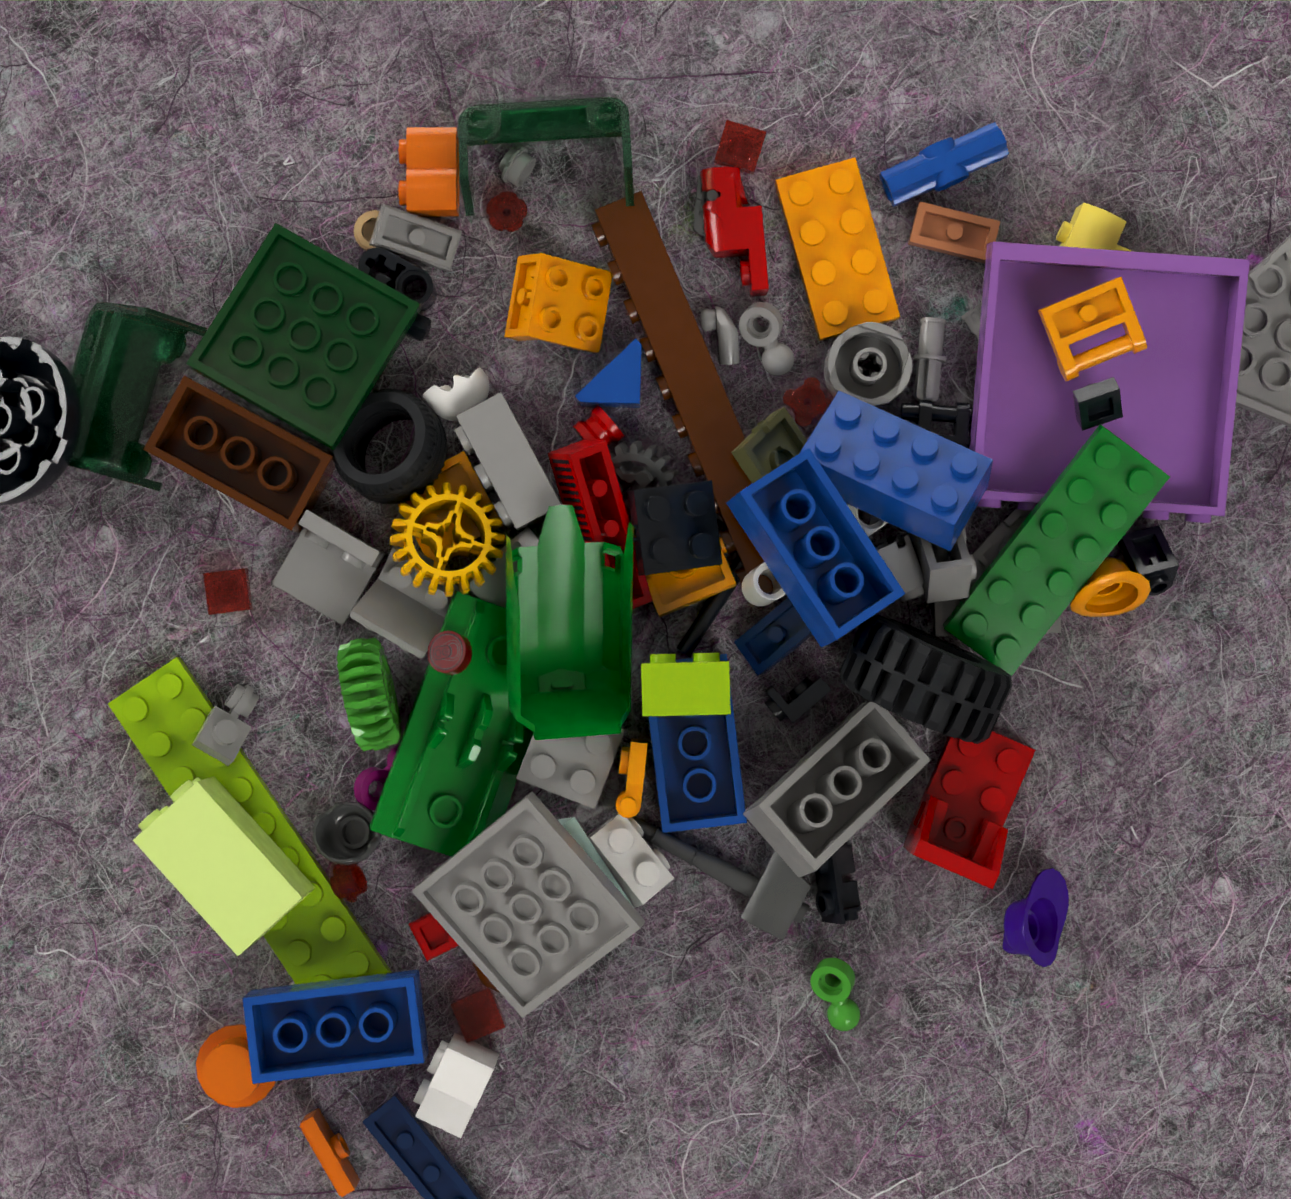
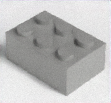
(506, 463)

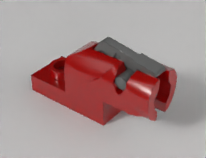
(730, 226)

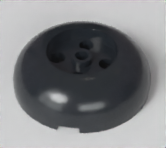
(36, 419)

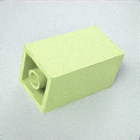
(222, 862)

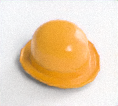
(1111, 591)

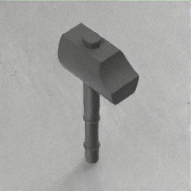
(774, 898)

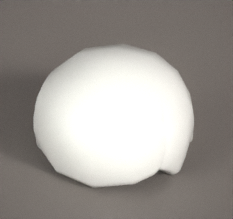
(466, 393)

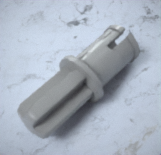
(929, 358)

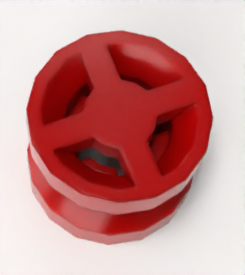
(598, 427)

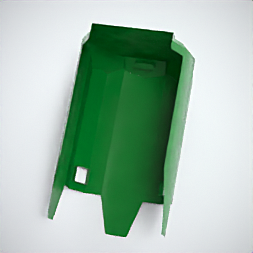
(574, 626)

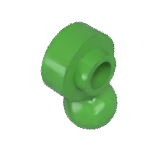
(842, 1012)

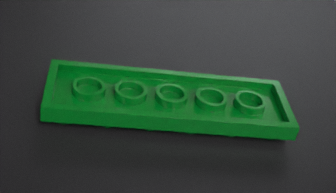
(1056, 550)

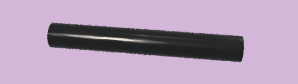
(707, 615)

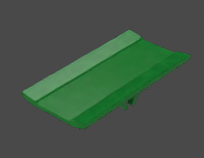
(458, 744)

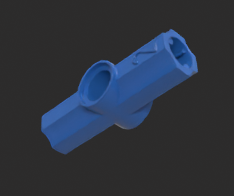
(944, 164)

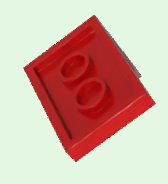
(967, 806)

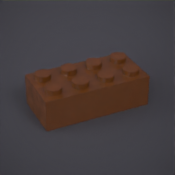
(240, 454)

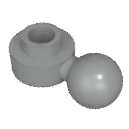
(776, 357)

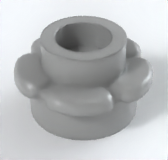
(516, 166)

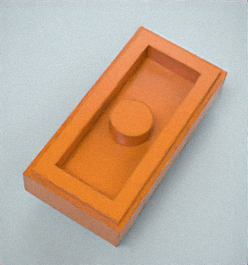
(330, 1151)

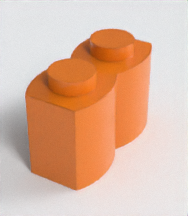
(431, 171)

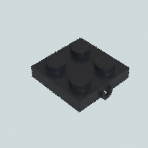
(675, 527)

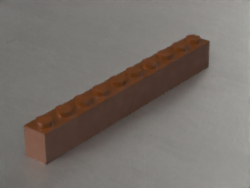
(683, 361)

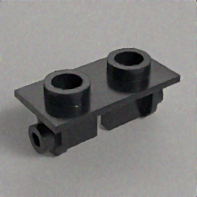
(837, 899)

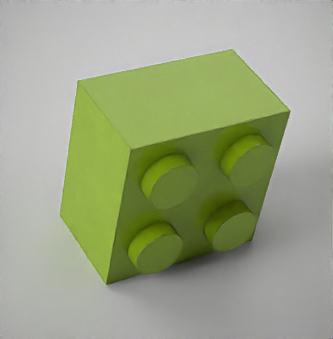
(685, 687)

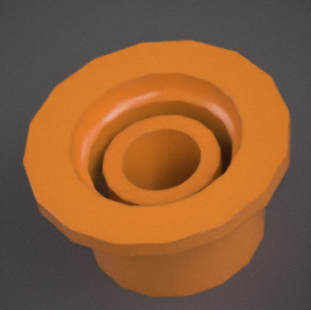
(226, 1069)

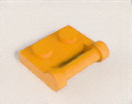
(1087, 315)

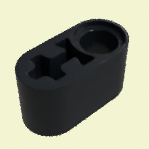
(395, 265)

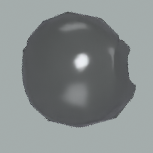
(344, 833)

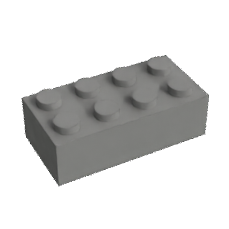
(836, 787)

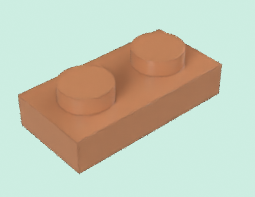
(952, 232)

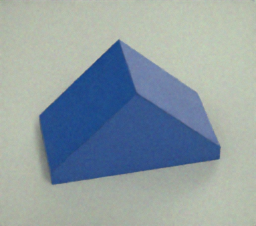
(617, 383)

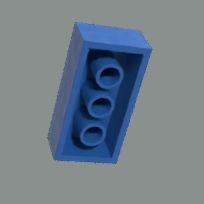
(899, 470)
(815, 548)
(697, 770)
(335, 1026)

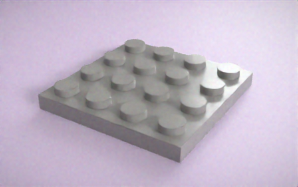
(528, 905)

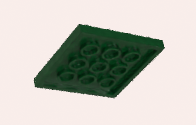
(304, 336)

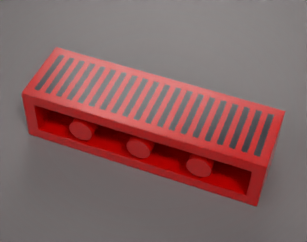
(590, 484)

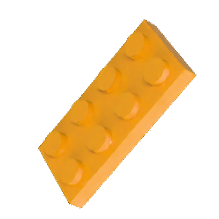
(836, 248)

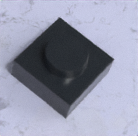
(1097, 403)

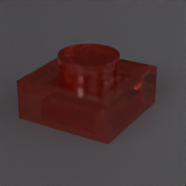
(740, 147)
(228, 591)
(478, 1014)

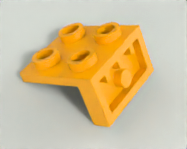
(558, 302)

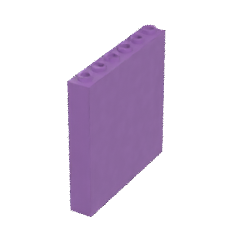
(1173, 394)

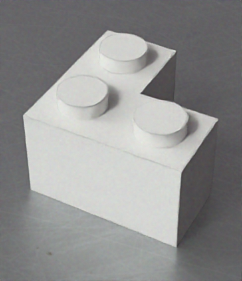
(457, 1085)

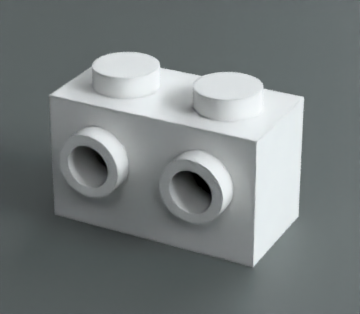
(630, 859)

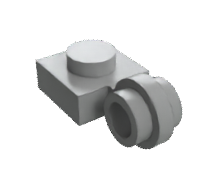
(223, 731)

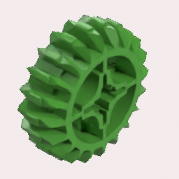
(369, 694)

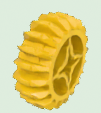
(466, 545)

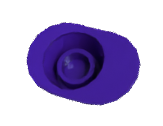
(1037, 921)

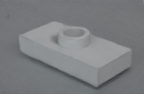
(415, 238)

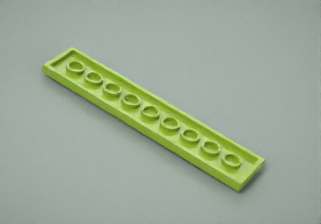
(320, 933)

